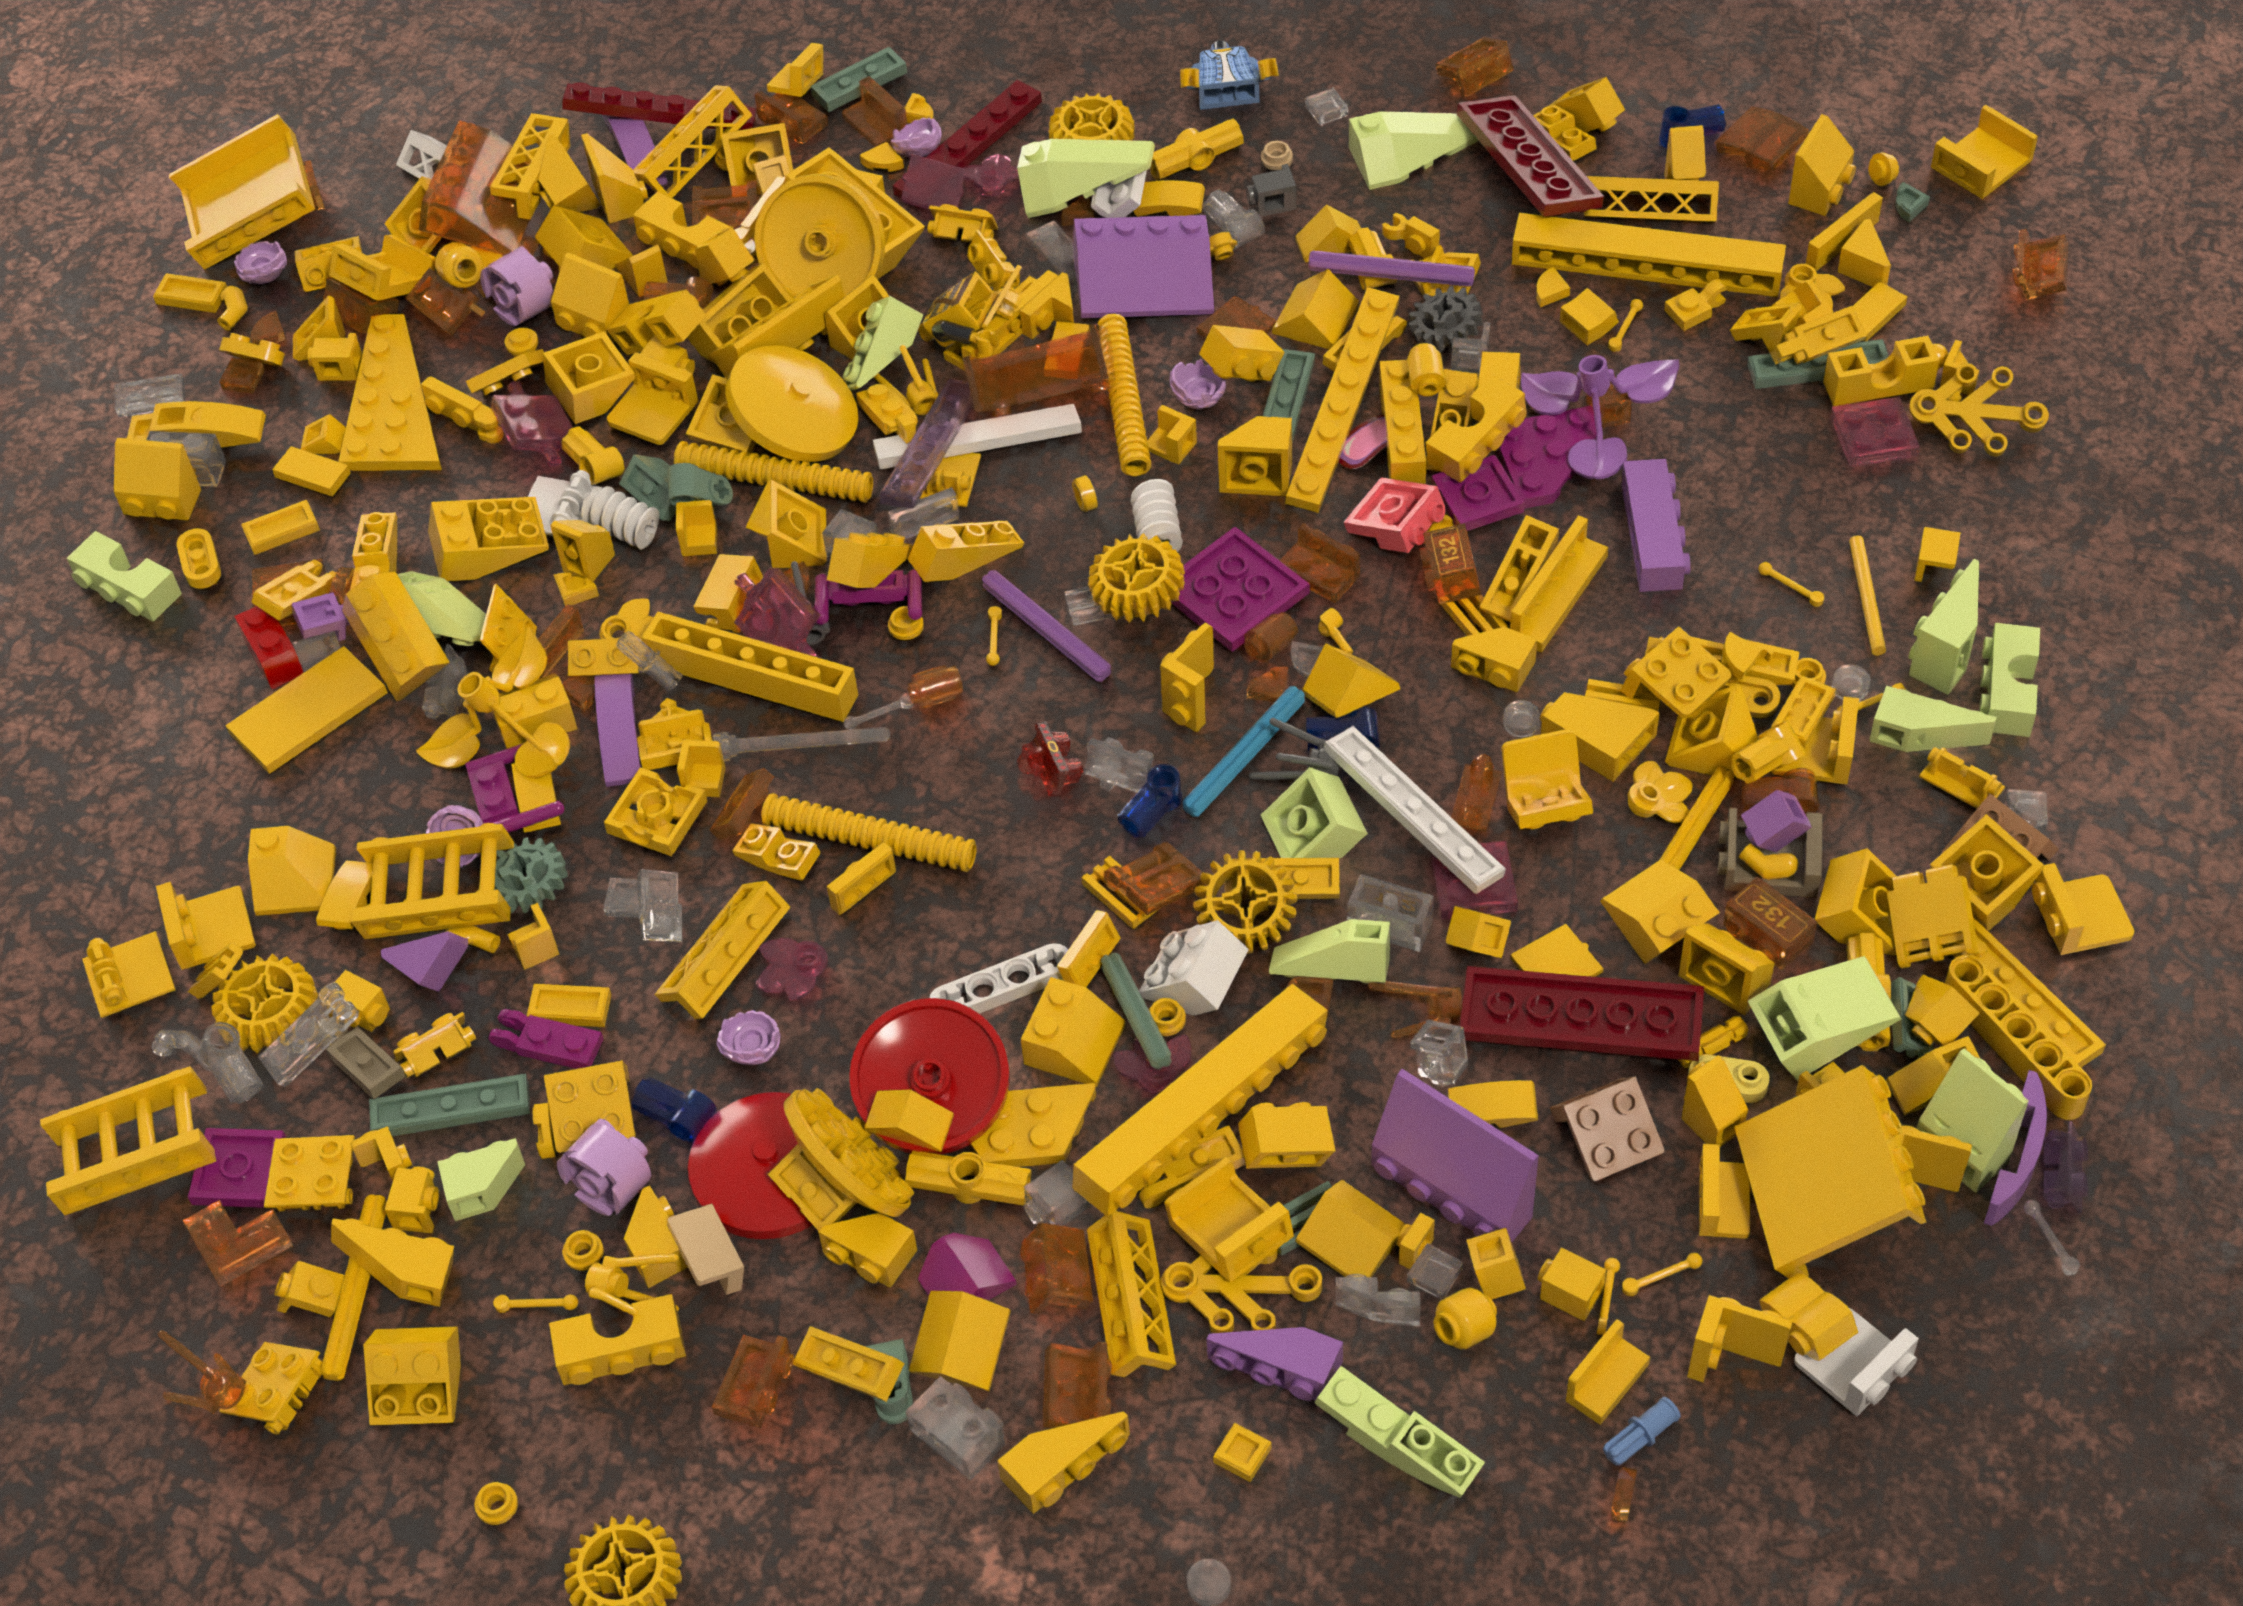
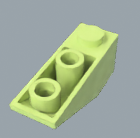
(887, 329)
(1921, 723)
(1342, 951)

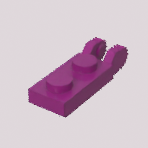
(547, 1040)

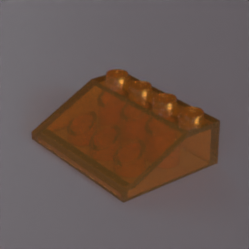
(460, 198)

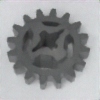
(1445, 317)

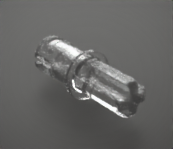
(648, 661)

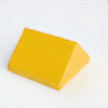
(1317, 311)
(848, 316)
(1345, 682)
(1350, 1231)
(960, 1339)

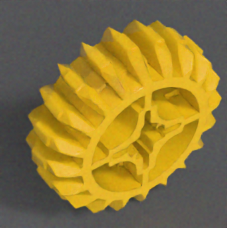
(1092, 119)
(1136, 577)
(1231, 901)
(257, 995)
(658, 1569)

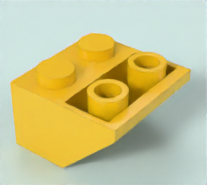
(412, 1375)

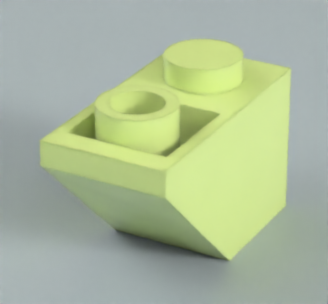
(480, 1178)

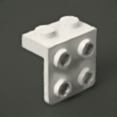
(1862, 1366)

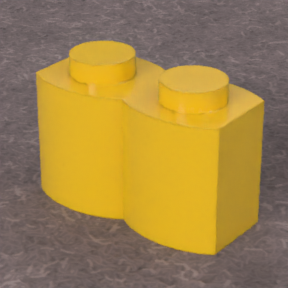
(1817, 1317)

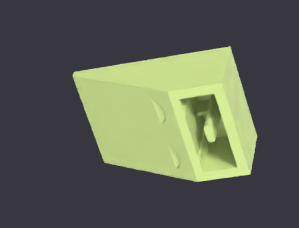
(444, 608)
(1948, 633)
(1823, 1014)
(1978, 1111)

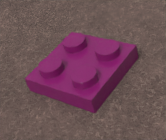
(1481, 496)
(240, 1168)

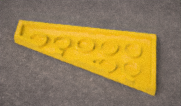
(388, 409)

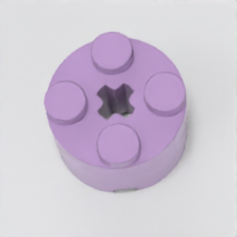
(518, 286)
(605, 1168)

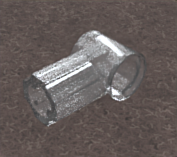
(1233, 218)
(228, 1064)

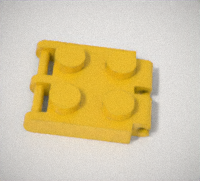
(1931, 915)

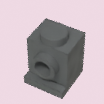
(1272, 192)

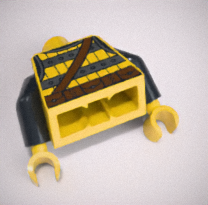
(961, 313)

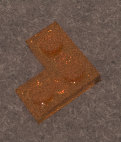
(232, 1250)

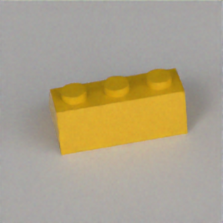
(737, 309)
(393, 633)

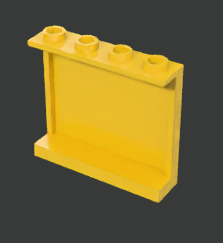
(243, 191)
(1828, 1169)

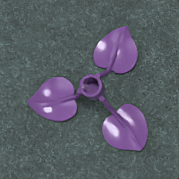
(1553, 391)

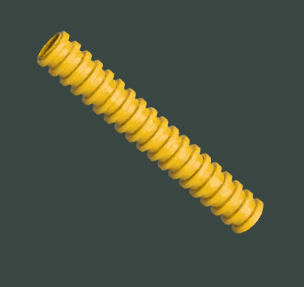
(1125, 401)
(784, 472)
(868, 832)

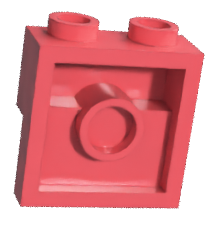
(1397, 513)

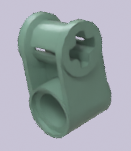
(692, 483)
(894, 1409)

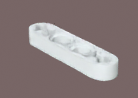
(997, 978)

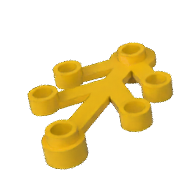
(1973, 411)
(1236, 1290)

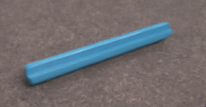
(1242, 752)

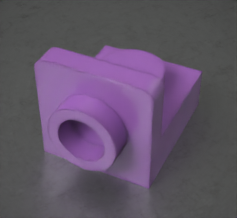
(320, 616)

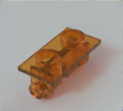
(1476, 794)

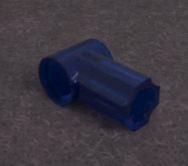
(1677, 116)
(1363, 719)
(1151, 801)
(680, 1111)

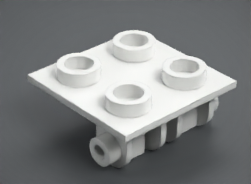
(561, 498)

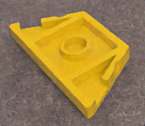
(1036, 1126)

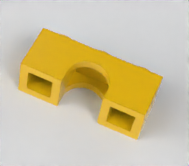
(664, 223)
(666, 316)
(1907, 370)
(1462, 449)
(650, 1340)

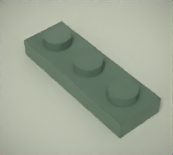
(845, 86)

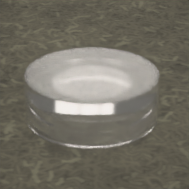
(1851, 682)
(1521, 718)
(1208, 1582)

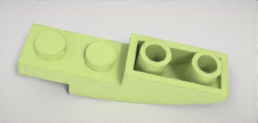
(1397, 1437)

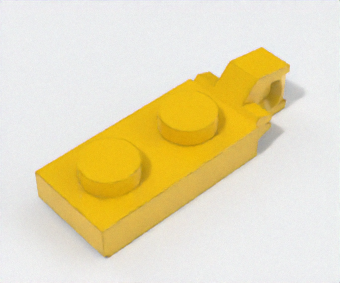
(1820, 337)
(888, 411)

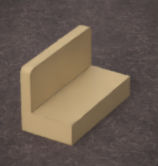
(707, 1248)

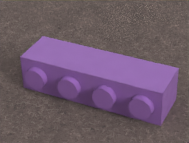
(1654, 525)

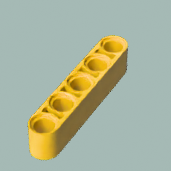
(2032, 1047)

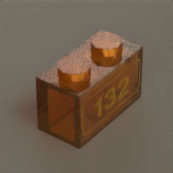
(1451, 564)
(1769, 923)

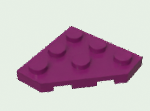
(1538, 453)

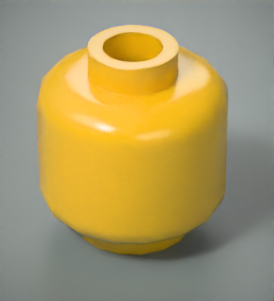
(459, 265)
(1465, 1318)

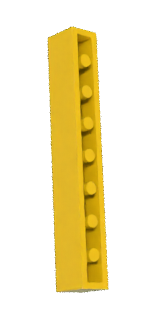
(1647, 254)
(1199, 1100)

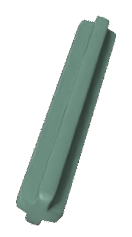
(1136, 1011)

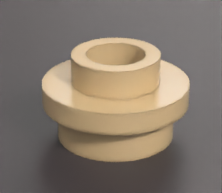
(1276, 154)

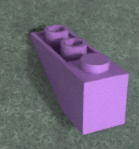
(1283, 1357)

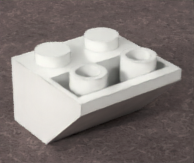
(1195, 967)

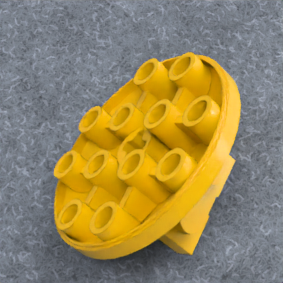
(836, 1163)

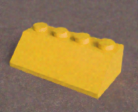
(899, 226)
(787, 325)

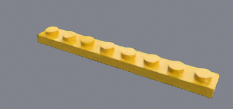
(1342, 400)

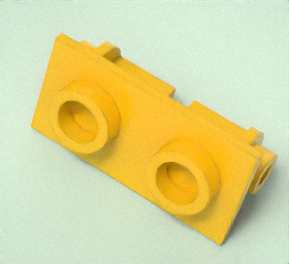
(951, 219)
(990, 262)
(598, 658)
(1959, 780)
(419, 1050)

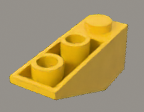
(1454, 402)
(956, 549)
(866, 559)
(403, 1263)
(1053, 1458)

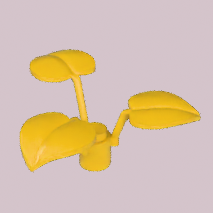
(456, 738)

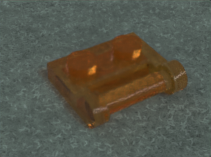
(725, 204)
(1155, 888)

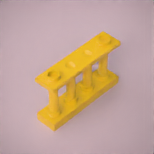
(438, 913)
(136, 1169)

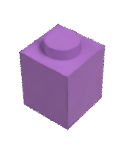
(1775, 821)

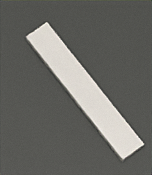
(993, 433)
(1414, 810)

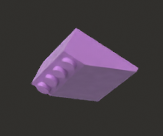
(1143, 266)
(1454, 1160)

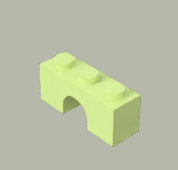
(104, 567)
(2010, 655)

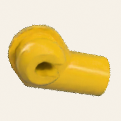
(236, 307)
(1769, 866)
(478, 937)

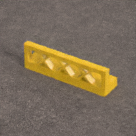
(682, 136)
(529, 187)
(1656, 187)
(1005, 329)
(1558, 584)
(724, 948)
(1121, 1290)

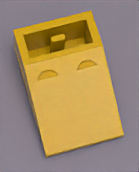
(484, 535)

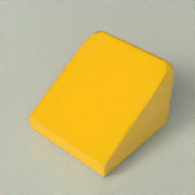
(323, 436)

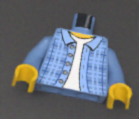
(1227, 76)

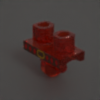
(1045, 759)

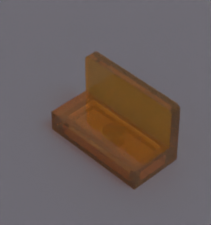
(876, 113)

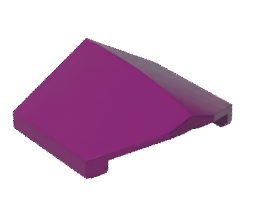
(965, 1265)

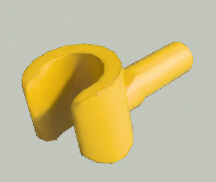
(1329, 625)

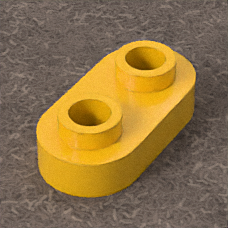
(240, 347)
(198, 558)
(1757, 687)

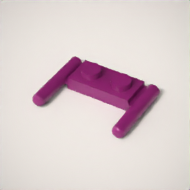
(891, 589)
(495, 794)

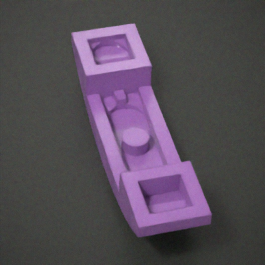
(633, 141)
(617, 728)
(2011, 1186)

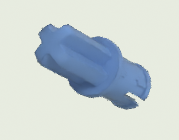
(1641, 1431)

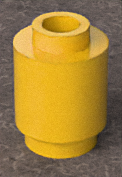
(1426, 370)

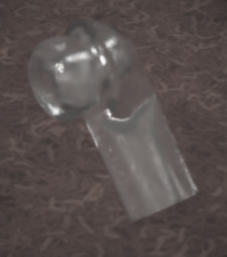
(180, 1039)

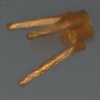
(1441, 1001)
(219, 1386)

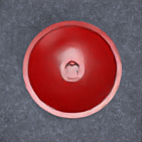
(942, 1055)
(733, 1164)

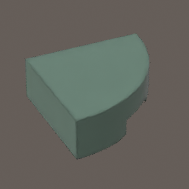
(1910, 201)

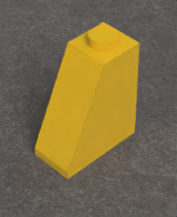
(1606, 730)

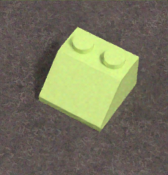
(1314, 818)

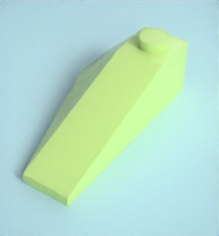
(1397, 143)
(1066, 168)

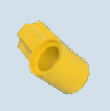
(1368, 244)
(592, 457)
(1772, 750)

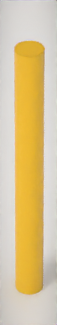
(1867, 595)

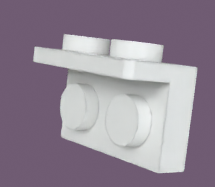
(1119, 199)

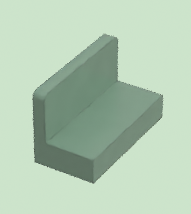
(648, 482)

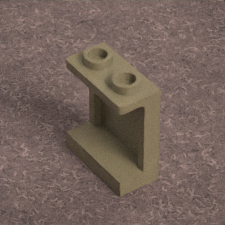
(1806, 848)

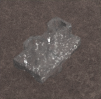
(1117, 766)

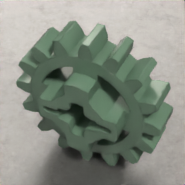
(544, 873)

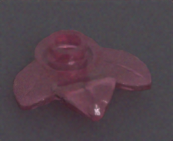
(992, 174)
(788, 968)
(1136, 1065)

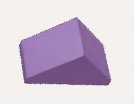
(428, 959)

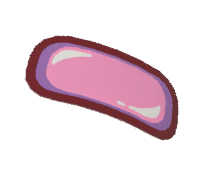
(1364, 443)

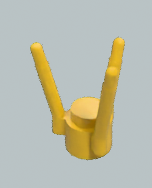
(919, 393)
(608, 1281)

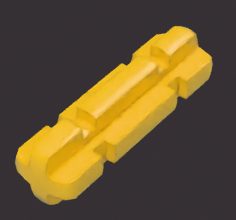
(1720, 1037)

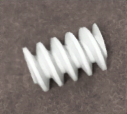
(1156, 512)
(621, 516)

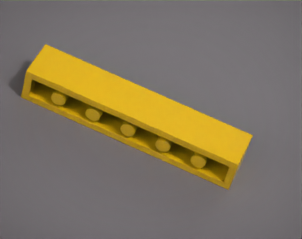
(753, 666)

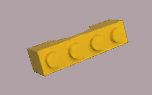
(1403, 423)

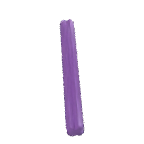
(1391, 268)
(1046, 625)

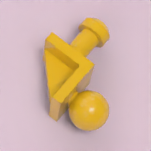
(1950, 363)

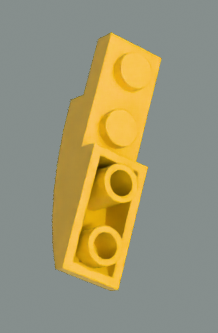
(229, 422)
(375, 546)

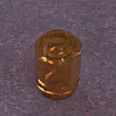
(1270, 636)
(935, 686)

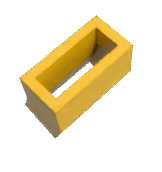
(1588, 317)

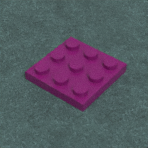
(1237, 587)

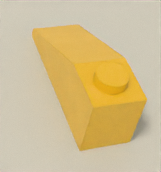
(1520, 566)

